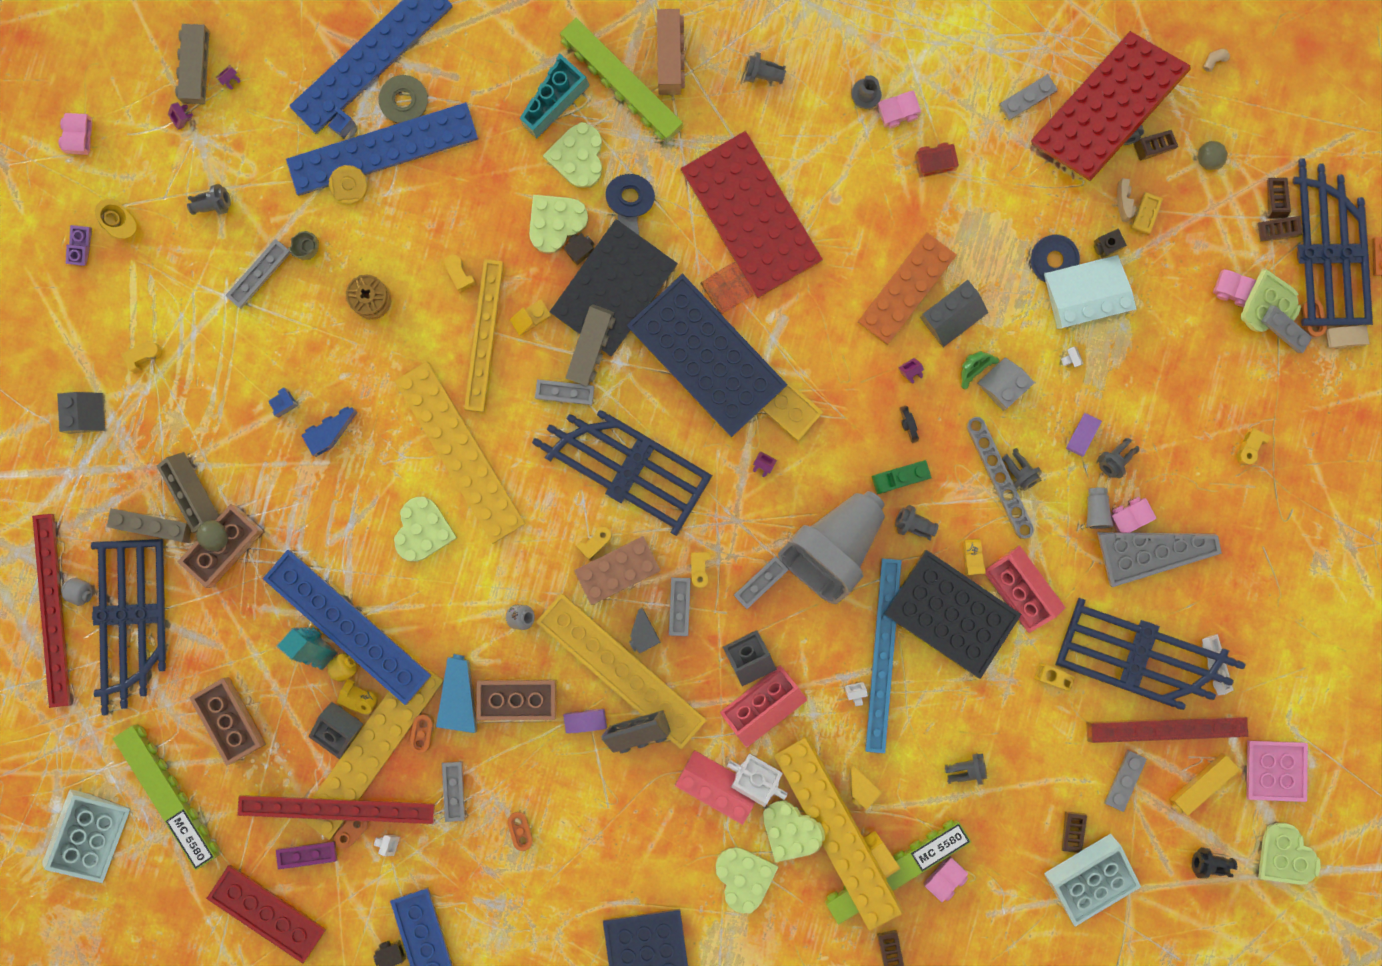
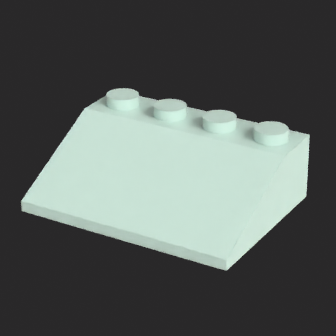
(1089, 291)
(85, 836)
(1093, 879)

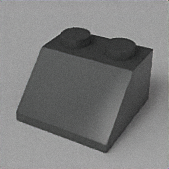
(81, 412)
(643, 633)
(749, 658)
(335, 729)

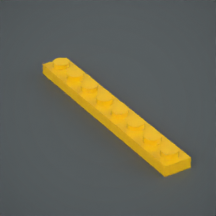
(483, 335)

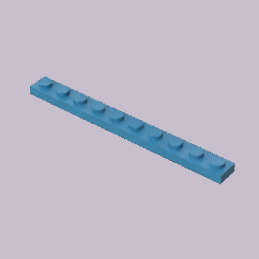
(882, 658)

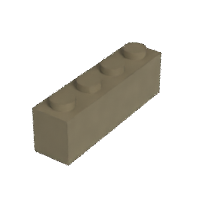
(193, 64)
(589, 345)
(187, 490)
(149, 525)

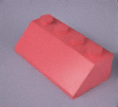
(1024, 589)
(763, 706)
(712, 785)

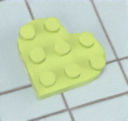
(577, 155)
(554, 221)
(1269, 291)
(422, 530)
(790, 832)
(1286, 857)
(745, 878)

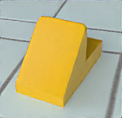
(530, 317)

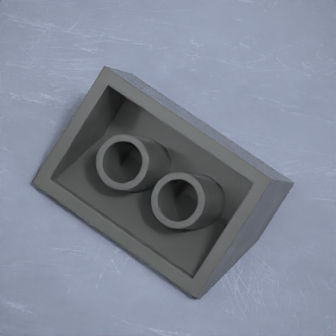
(955, 313)
(637, 732)

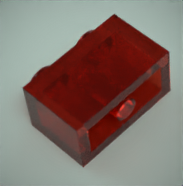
(936, 160)

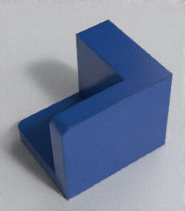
(342, 123)
(282, 403)

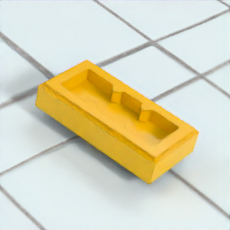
(1147, 213)

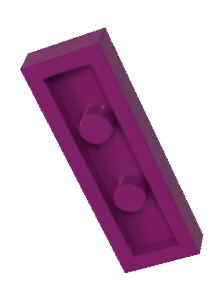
(306, 855)

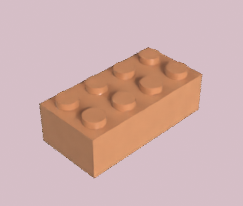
(669, 46)
(210, 566)
(617, 570)
(516, 699)
(227, 721)

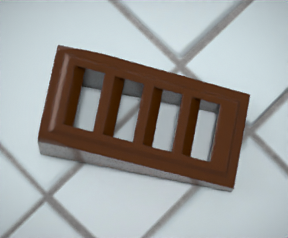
(1145, 150)
(1278, 210)
(1296, 227)
(1067, 824)
(887, 936)

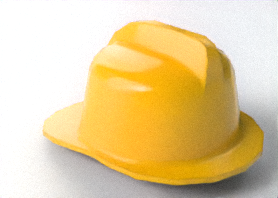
(115, 219)

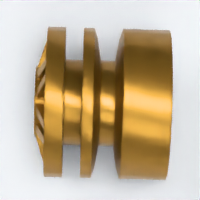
(379, 299)

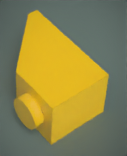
(862, 789)
(881, 854)

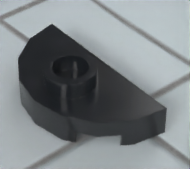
(908, 424)

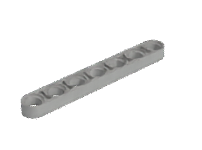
(1000, 487)

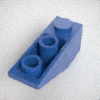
(326, 435)

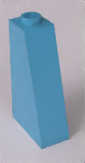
(457, 697)

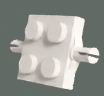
(756, 780)

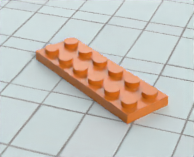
(907, 288)

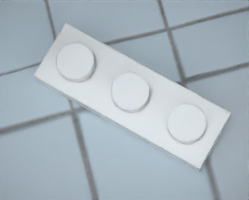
(1213, 643)

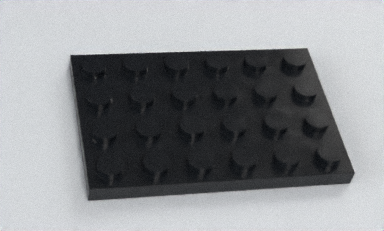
(618, 276)
(952, 614)

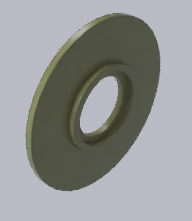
(392, 88)

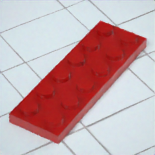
(266, 914)

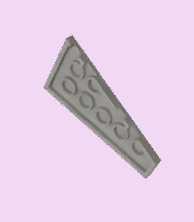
(1145, 554)

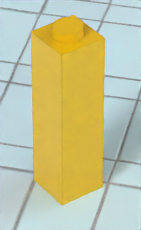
(1204, 785)

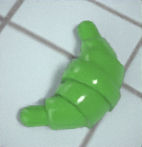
(974, 365)

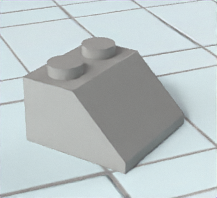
(1005, 383)

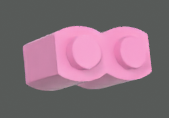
(899, 109)
(75, 133)
(1233, 287)
(1133, 516)
(946, 879)

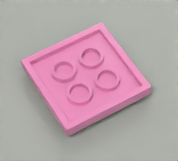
(1277, 771)

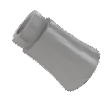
(1098, 509)

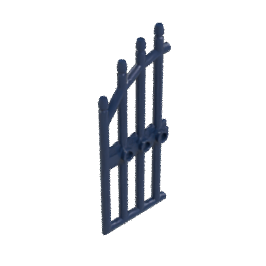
(1333, 253)
(630, 469)
(129, 614)
(1138, 657)

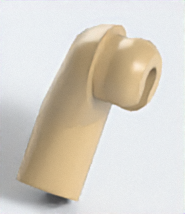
(1221, 54)

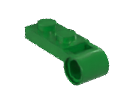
(901, 477)

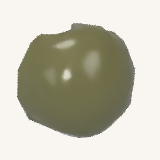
(1212, 155)
(304, 245)
(212, 536)

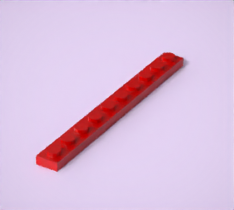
(51, 610)
(336, 809)

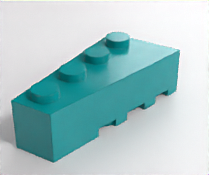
(553, 96)
(307, 647)

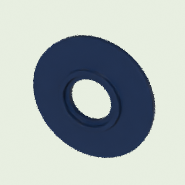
(630, 209)
(1053, 243)

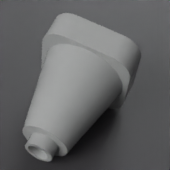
(835, 546)

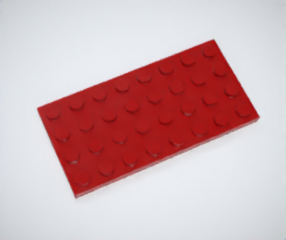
(1110, 105)
(751, 214)

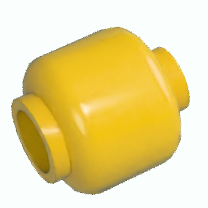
(342, 667)

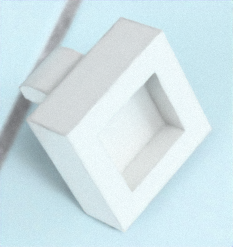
(1073, 357)
(856, 692)
(387, 844)

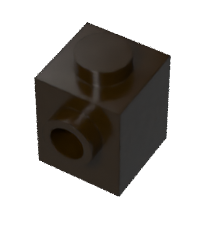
(1109, 243)
(579, 248)
(389, 954)

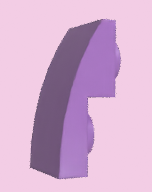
(79, 245)
(1083, 434)
(585, 721)

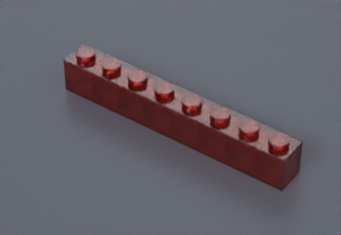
(1167, 729)

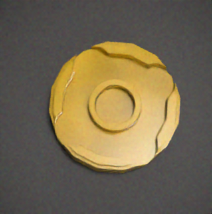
(347, 184)

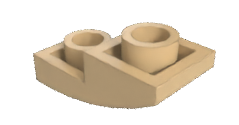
(1125, 204)
(1347, 336)

